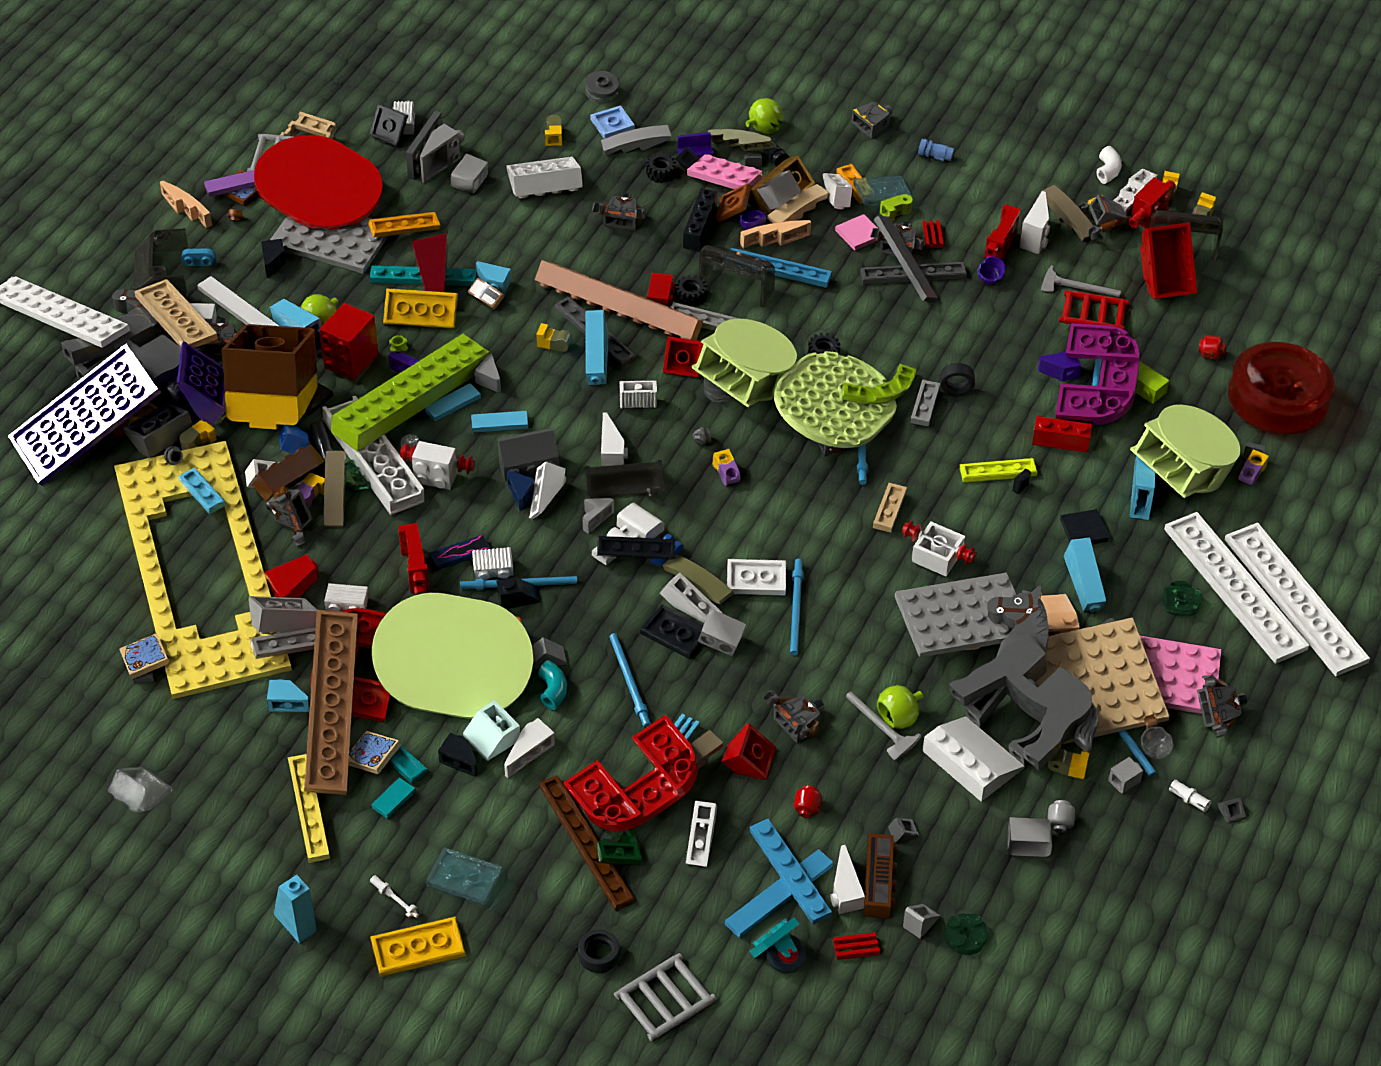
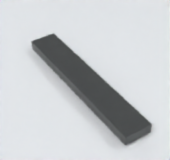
(905, 258)
(894, 274)
(576, 315)

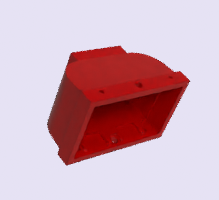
(1168, 260)

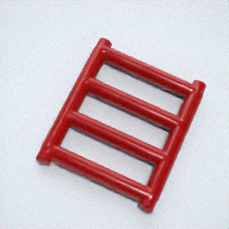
(1086, 297)

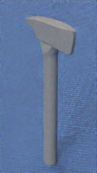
(1052, 279)
(902, 744)

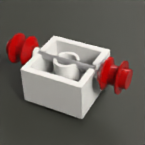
(436, 464)
(938, 547)

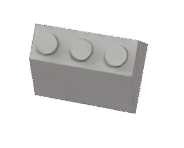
(281, 614)

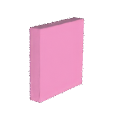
(857, 232)

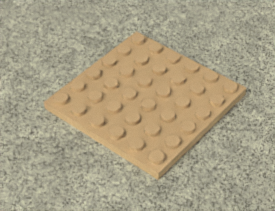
(1114, 669)

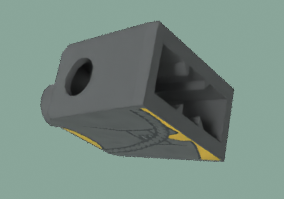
(871, 118)

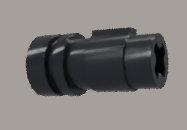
(776, 155)

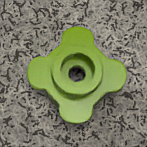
(398, 344)

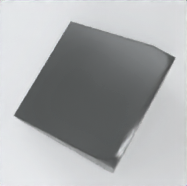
(753, 160)
(1232, 809)
(903, 829)

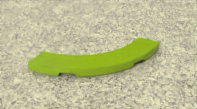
(883, 392)

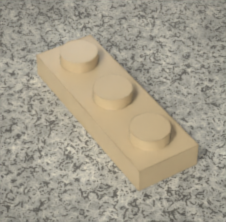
(889, 507)

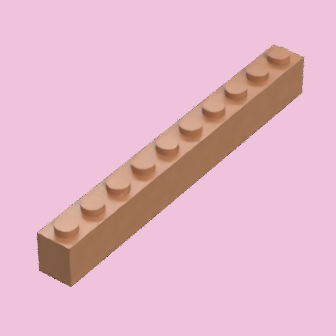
(619, 300)

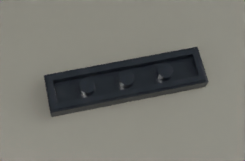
(636, 547)

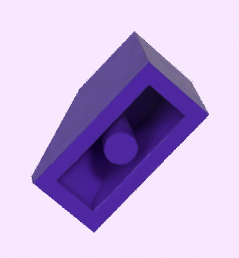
(1060, 366)

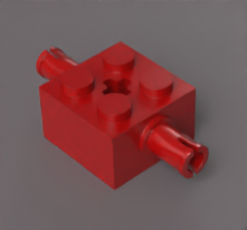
(1151, 197)

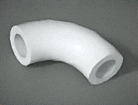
(1112, 165)

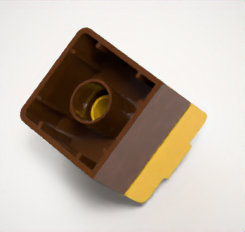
(269, 374)

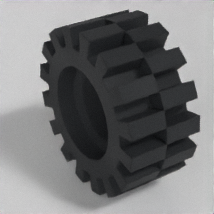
(661, 174)
(691, 283)
(823, 341)

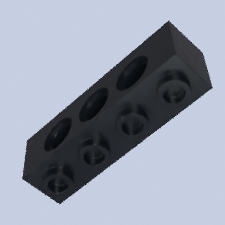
(700, 219)

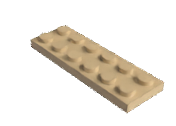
(175, 314)

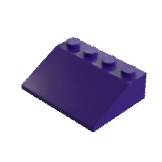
(202, 383)

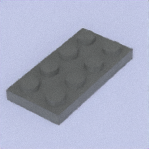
(416, 148)

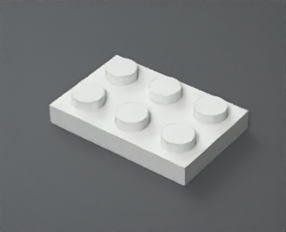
(756, 576)

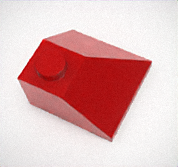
(681, 356)
(749, 753)

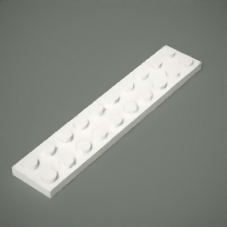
(61, 312)
(1236, 587)
(1297, 599)

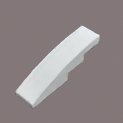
(1134, 185)

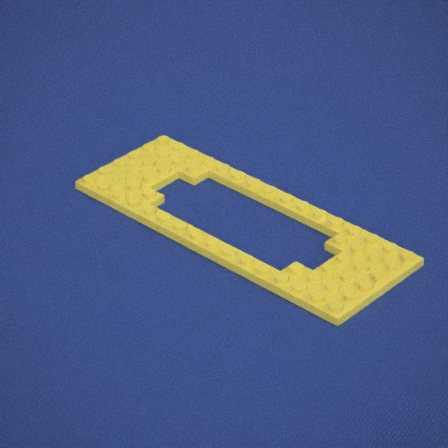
(194, 662)

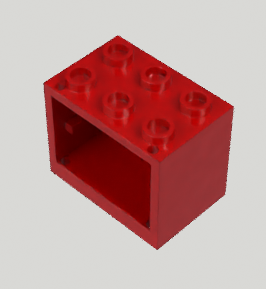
(349, 341)

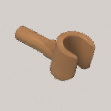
(1150, 721)

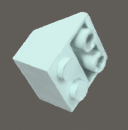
(492, 730)

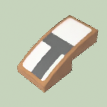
(485, 293)

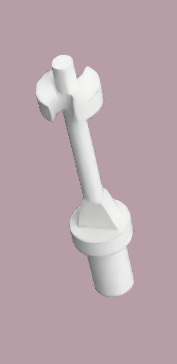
(384, 889)

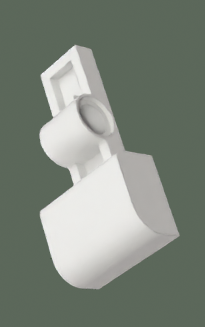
(633, 523)

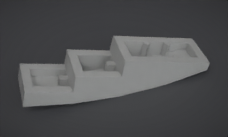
(632, 139)

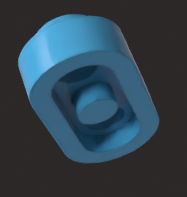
(198, 257)

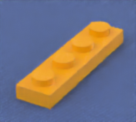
(404, 224)

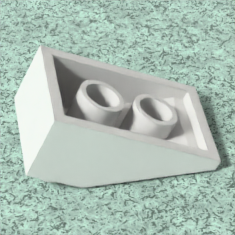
(1036, 227)

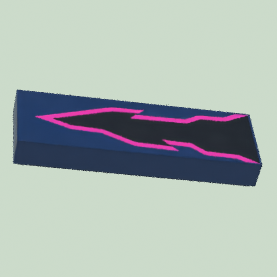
(457, 552)

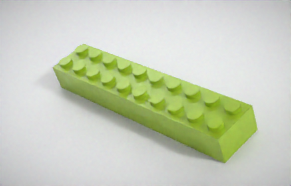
(408, 392)

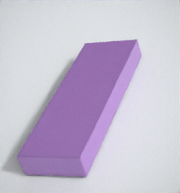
(230, 183)

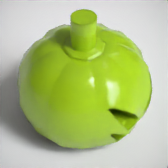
(765, 116)
(320, 306)
(900, 704)

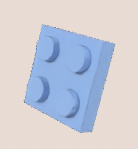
(612, 122)

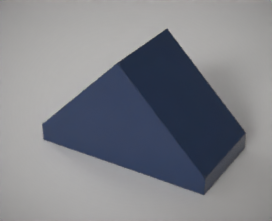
(521, 488)

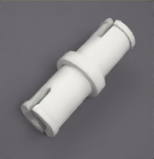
(1190, 795)

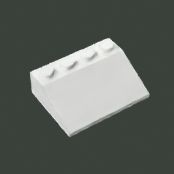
(545, 176)
(971, 757)

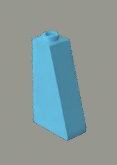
(290, 315)
(596, 347)
(1142, 490)
(1085, 574)
(295, 909)

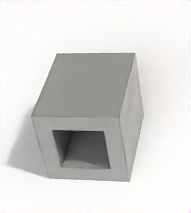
(1125, 775)

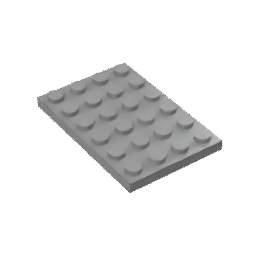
(345, 247)
(954, 614)

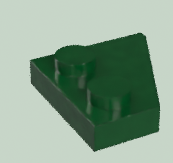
(619, 849)

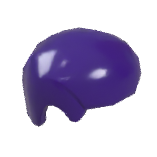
(752, 219)
(991, 270)

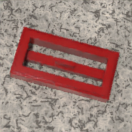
(931, 225)
(856, 942)

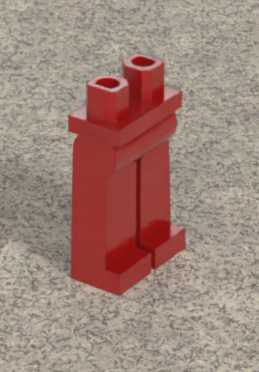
(1004, 235)
(417, 569)

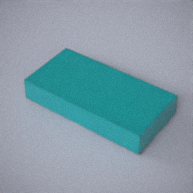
(407, 765)
(393, 798)

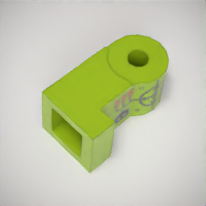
(896, 206)

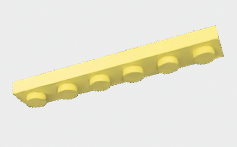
(309, 812)

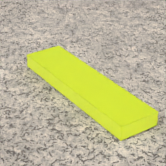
(996, 470)

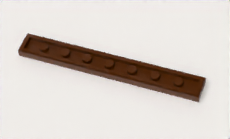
(585, 842)

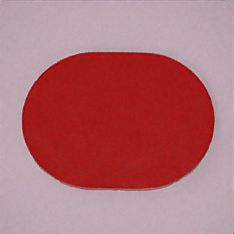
(318, 182)

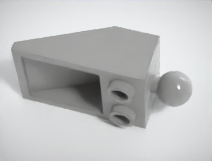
(440, 151)

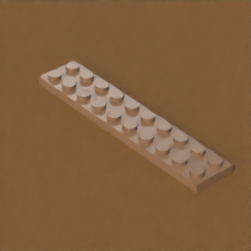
(331, 703)

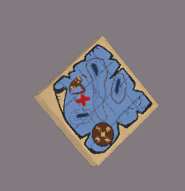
(144, 656)
(372, 752)

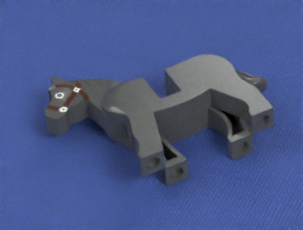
(155, 352)
(1059, 703)

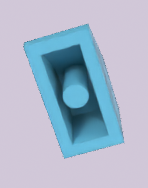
(494, 275)
(286, 697)

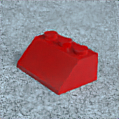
(1062, 434)

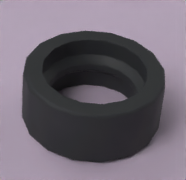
(958, 389)
(600, 965)

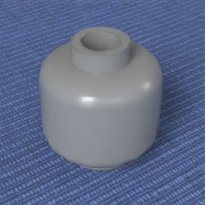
(1061, 816)

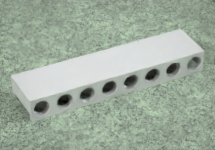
(392, 482)

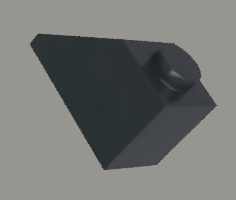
(274, 255)
(516, 592)
(458, 754)

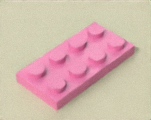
(724, 172)

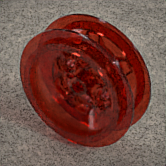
(1280, 387)

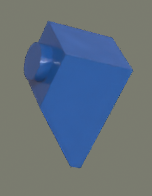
(292, 438)

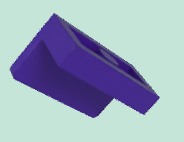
(698, 143)
(400, 362)

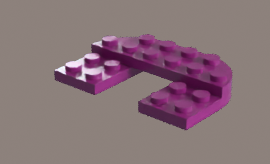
(1117, 376)

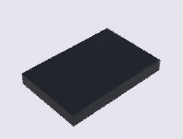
(673, 631)

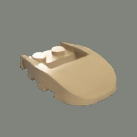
(311, 125)

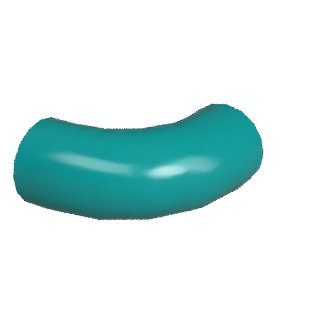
(556, 684)

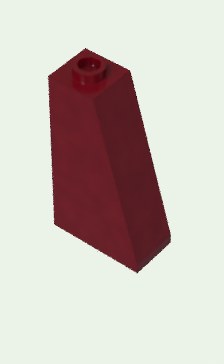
(431, 259)

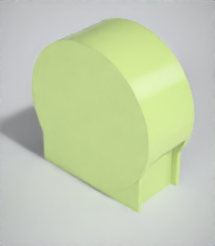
(746, 359)
(1188, 449)

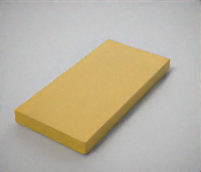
(420, 308)
(417, 946)

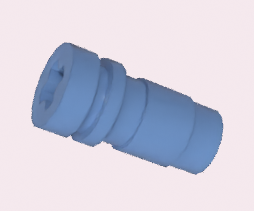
(938, 151)

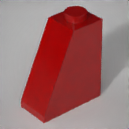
(292, 577)

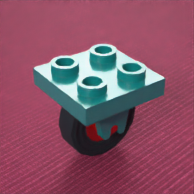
(783, 950)

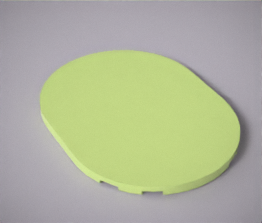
(813, 405)
(451, 654)

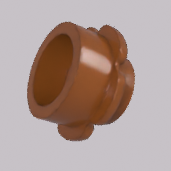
(235, 215)

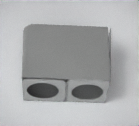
(469, 174)
(779, 190)
(721, 632)
(1029, 837)

